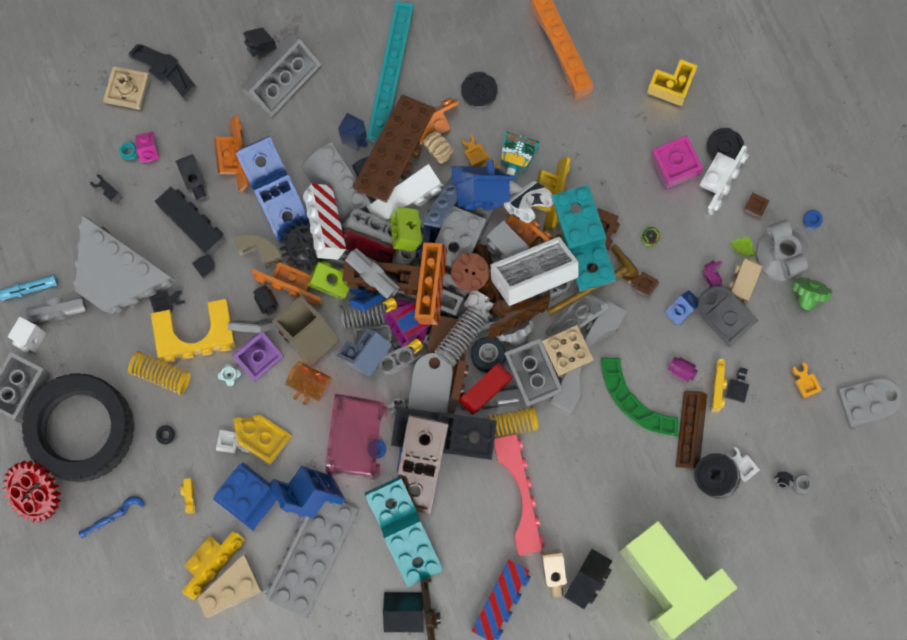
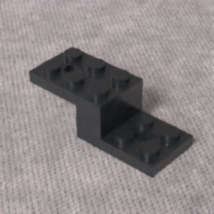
(457, 435)

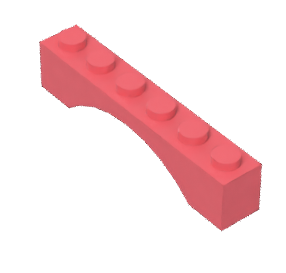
(509, 455)

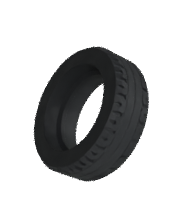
(41, 408)

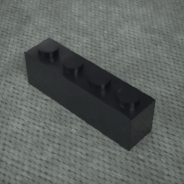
(190, 221)

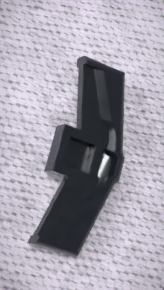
(163, 68)

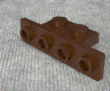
(515, 314)

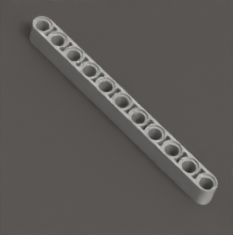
(399, 365)

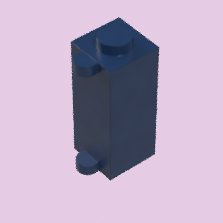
(353, 132)

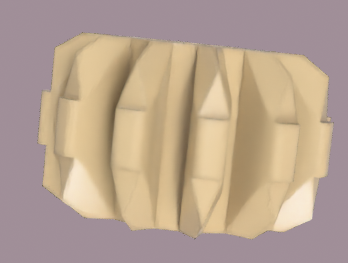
(438, 147)

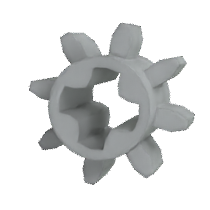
(399, 400)

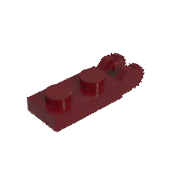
(367, 245)

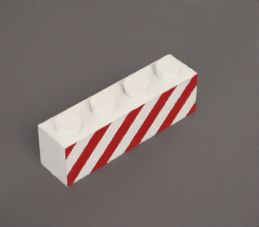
(324, 221)

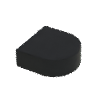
(205, 266)

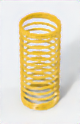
(138, 365)
(532, 413)

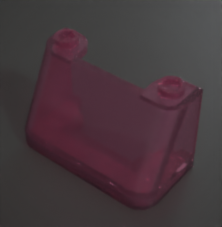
(354, 437)

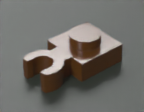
(643, 284)

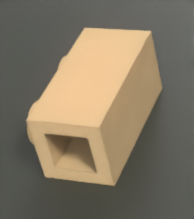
(746, 278)

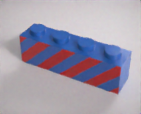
(500, 601)

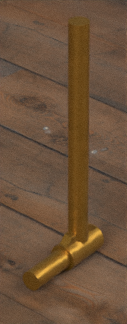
(625, 268)

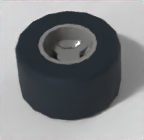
(487, 353)

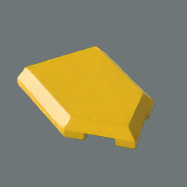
(261, 437)

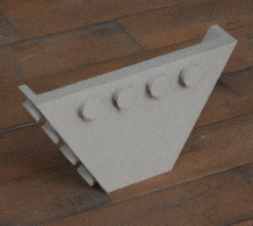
(112, 272)

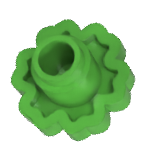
(810, 292)

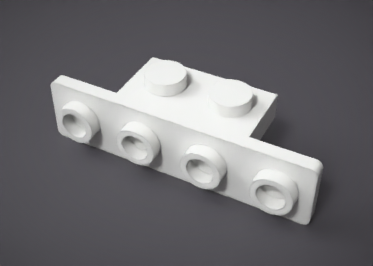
(720, 176)

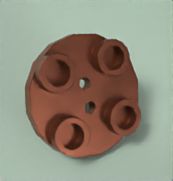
(473, 263)

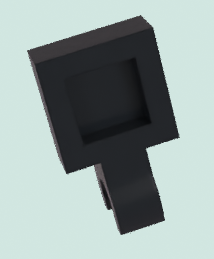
(110, 192)
(737, 389)

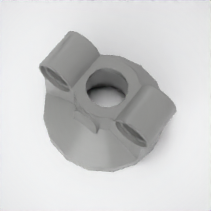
(773, 261)

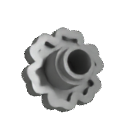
(518, 335)

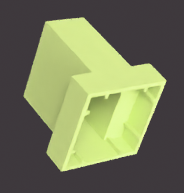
(674, 581)

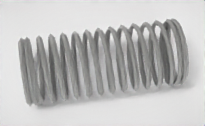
(344, 316)
(474, 317)

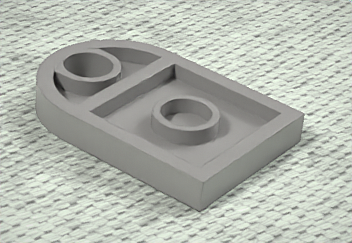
(430, 386)

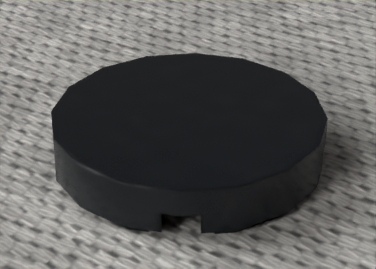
(479, 90)
(725, 142)

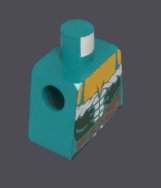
(518, 153)

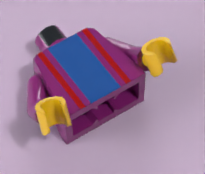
(403, 323)

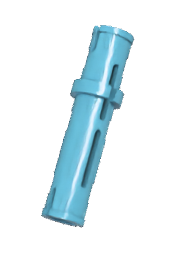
(48, 281)

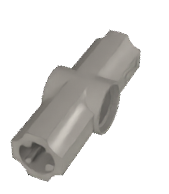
(372, 273)
(56, 309)

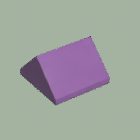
(257, 355)

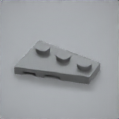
(578, 314)

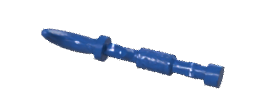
(105, 520)

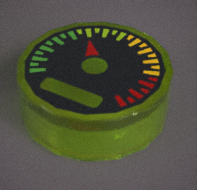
(650, 236)

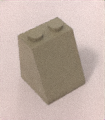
(305, 330)

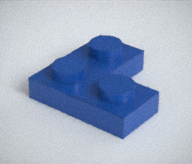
(365, 298)

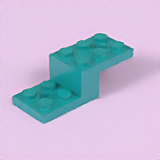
(584, 237)
(403, 531)

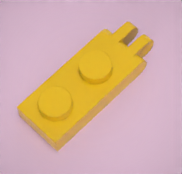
(719, 384)

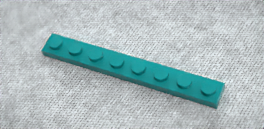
(390, 69)

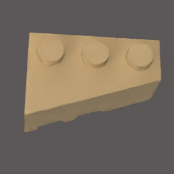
(230, 588)

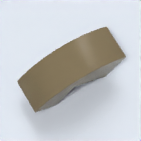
(268, 252)

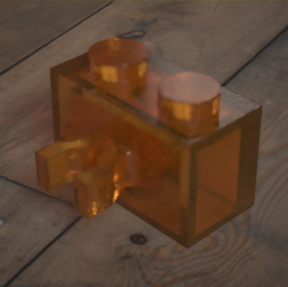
(308, 381)

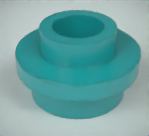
(124, 147)

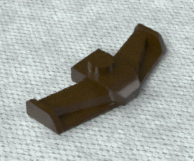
(432, 618)

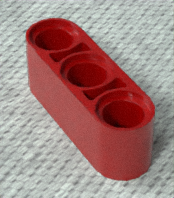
(485, 389)

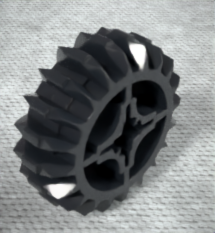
(300, 236)

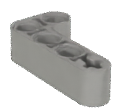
(379, 229)

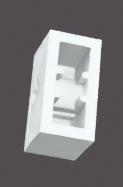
(26, 335)

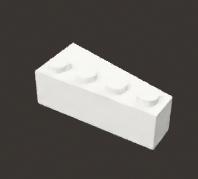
(410, 193)

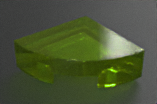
(743, 246)

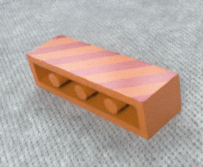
(431, 283)

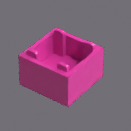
(676, 162)

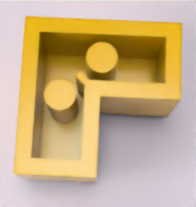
(673, 87)

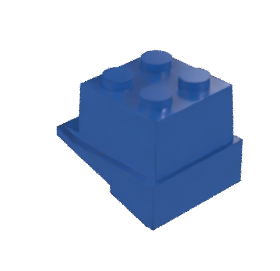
(481, 186)
(246, 496)

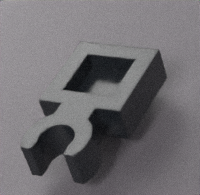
(164, 302)

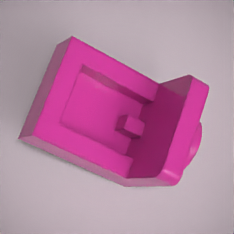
(146, 147)

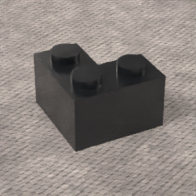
(589, 579)

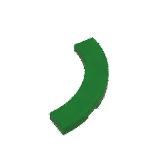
(630, 405)

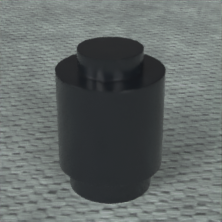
(265, 300)

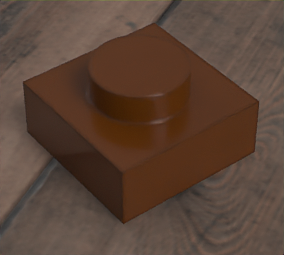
(756, 205)

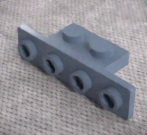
(442, 205)

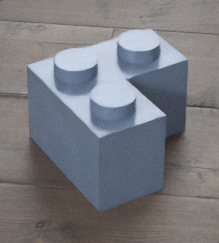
(366, 353)

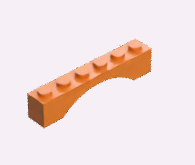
(570, 61)

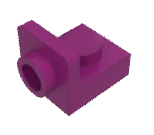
(710, 276)

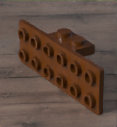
(395, 149)
(460, 370)

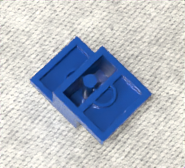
(306, 492)

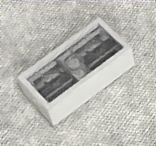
(534, 271)

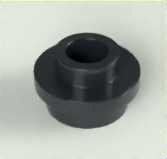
(161, 430)
(784, 479)

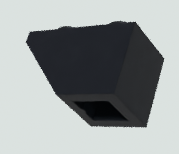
(259, 43)

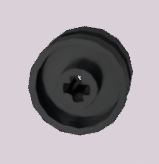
(709, 467)

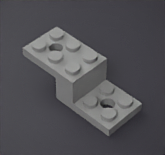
(463, 228)

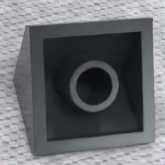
(403, 612)

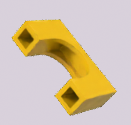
(218, 337)

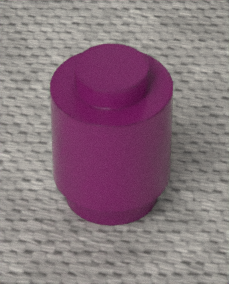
(683, 369)

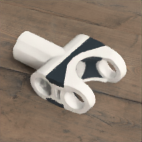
(526, 197)

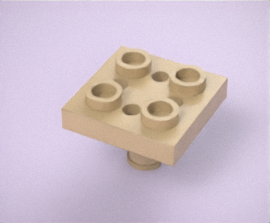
(121, 78)
(562, 363)

